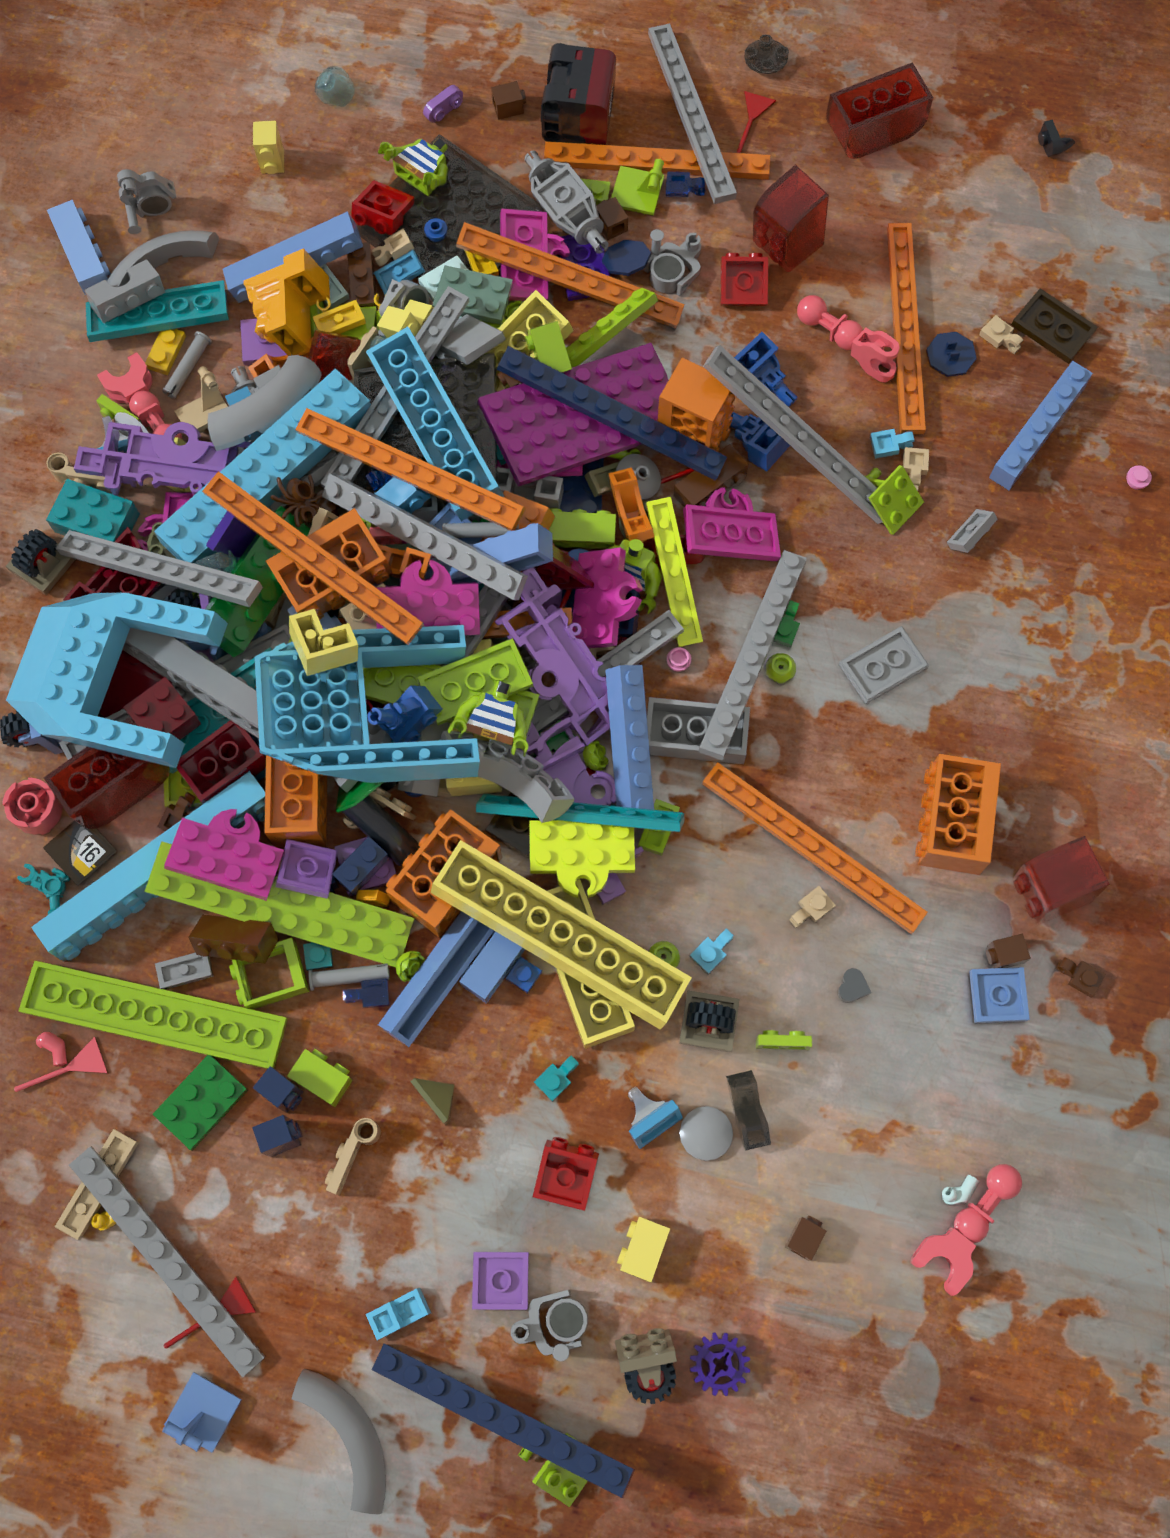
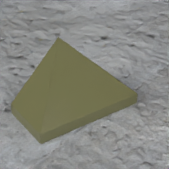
(437, 1095)

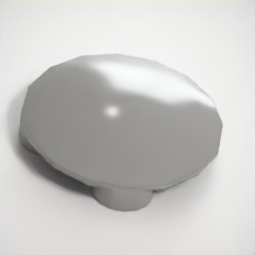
(706, 1133)

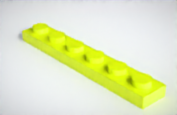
(674, 570)

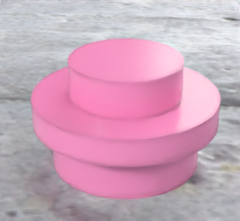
(1138, 477)
(678, 659)

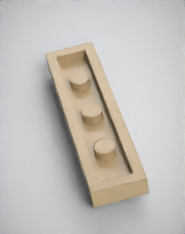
(83, 1204)

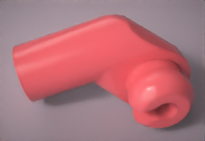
(55, 1045)

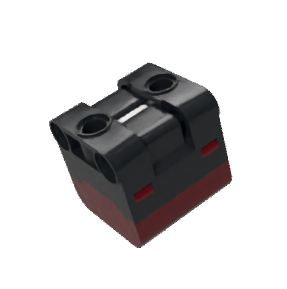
(578, 95)

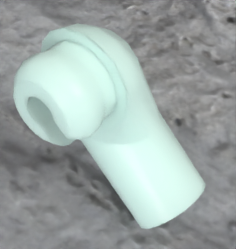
(961, 1194)

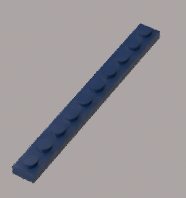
(611, 413)
(504, 1420)

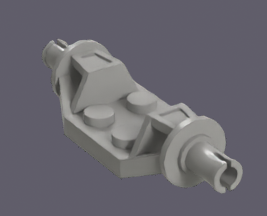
(566, 200)

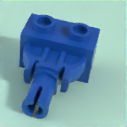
(761, 361)
(759, 440)
(407, 715)

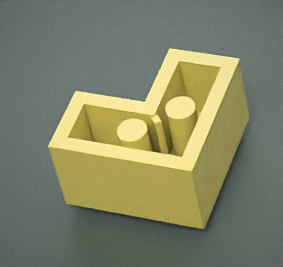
(397, 319)
(321, 648)

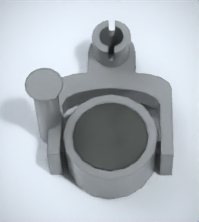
(151, 195)
(669, 262)
(399, 295)
(565, 1321)

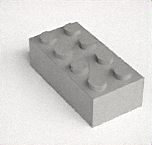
(680, 726)

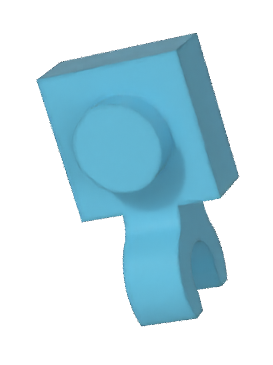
(888, 443)
(710, 953)

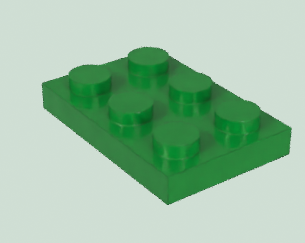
(200, 1102)

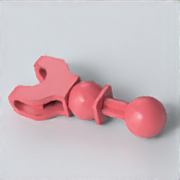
(864, 344)
(134, 391)
(969, 1228)

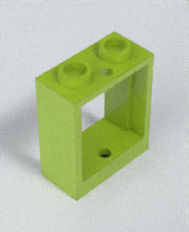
(299, 979)

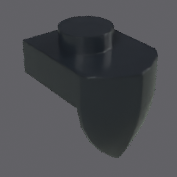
(1051, 141)

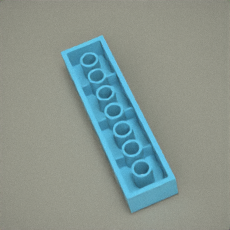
(429, 412)

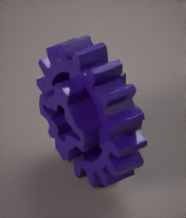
(729, 1348)

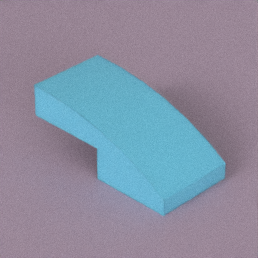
(398, 1313)

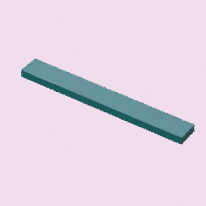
(588, 813)

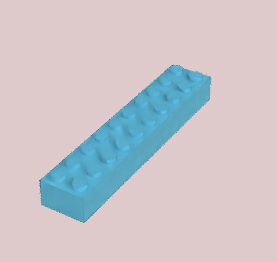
(272, 455)
(122, 889)

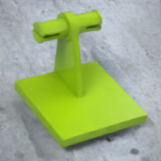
(639, 189)
(894, 498)
(556, 1480)

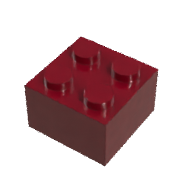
(163, 710)

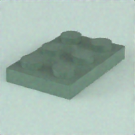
(486, 292)

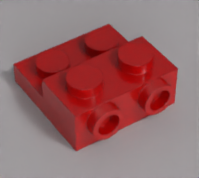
(381, 207)
(744, 280)
(566, 1173)

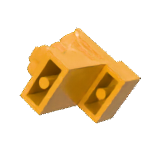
(284, 300)

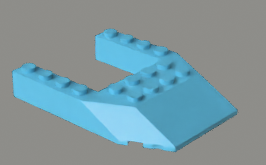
(74, 660)
(323, 716)

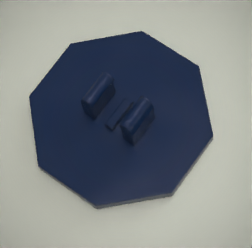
(626, 257)
(951, 354)

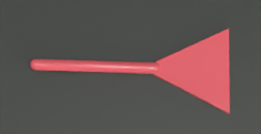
(87, 1060)

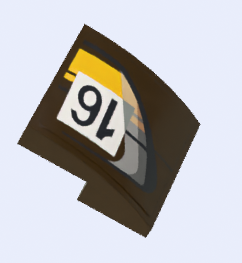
(79, 851)

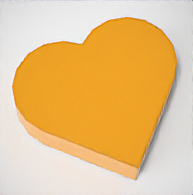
(373, 897)

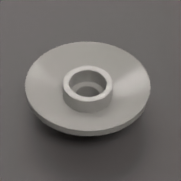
(651, 481)

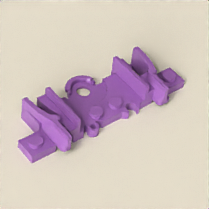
(155, 458)
(561, 653)
(571, 771)

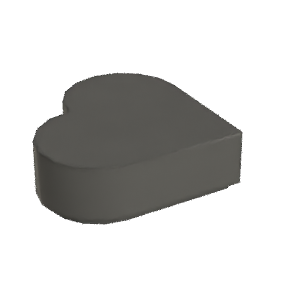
(853, 986)

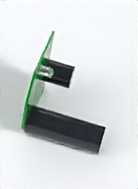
(375, 820)

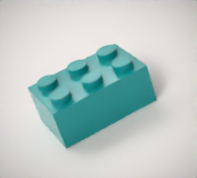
(91, 512)

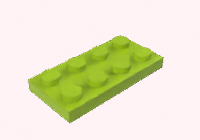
(476, 674)

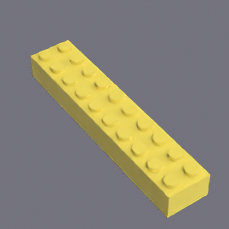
(560, 934)

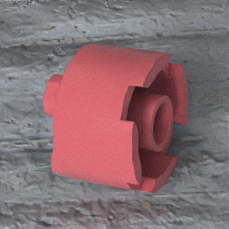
(42, 816)

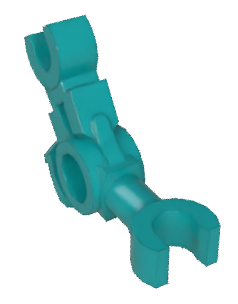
(51, 886)

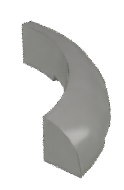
(162, 248)
(265, 406)
(520, 776)
(355, 1431)

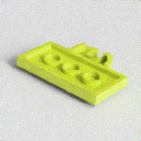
(580, 852)

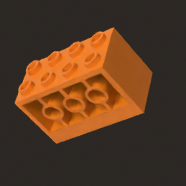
(697, 405)
(346, 541)
(295, 804)
(958, 814)
(423, 867)

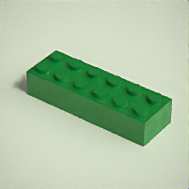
(244, 620)

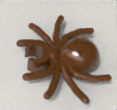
(300, 496)

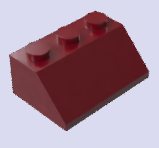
(564, 572)
(221, 761)

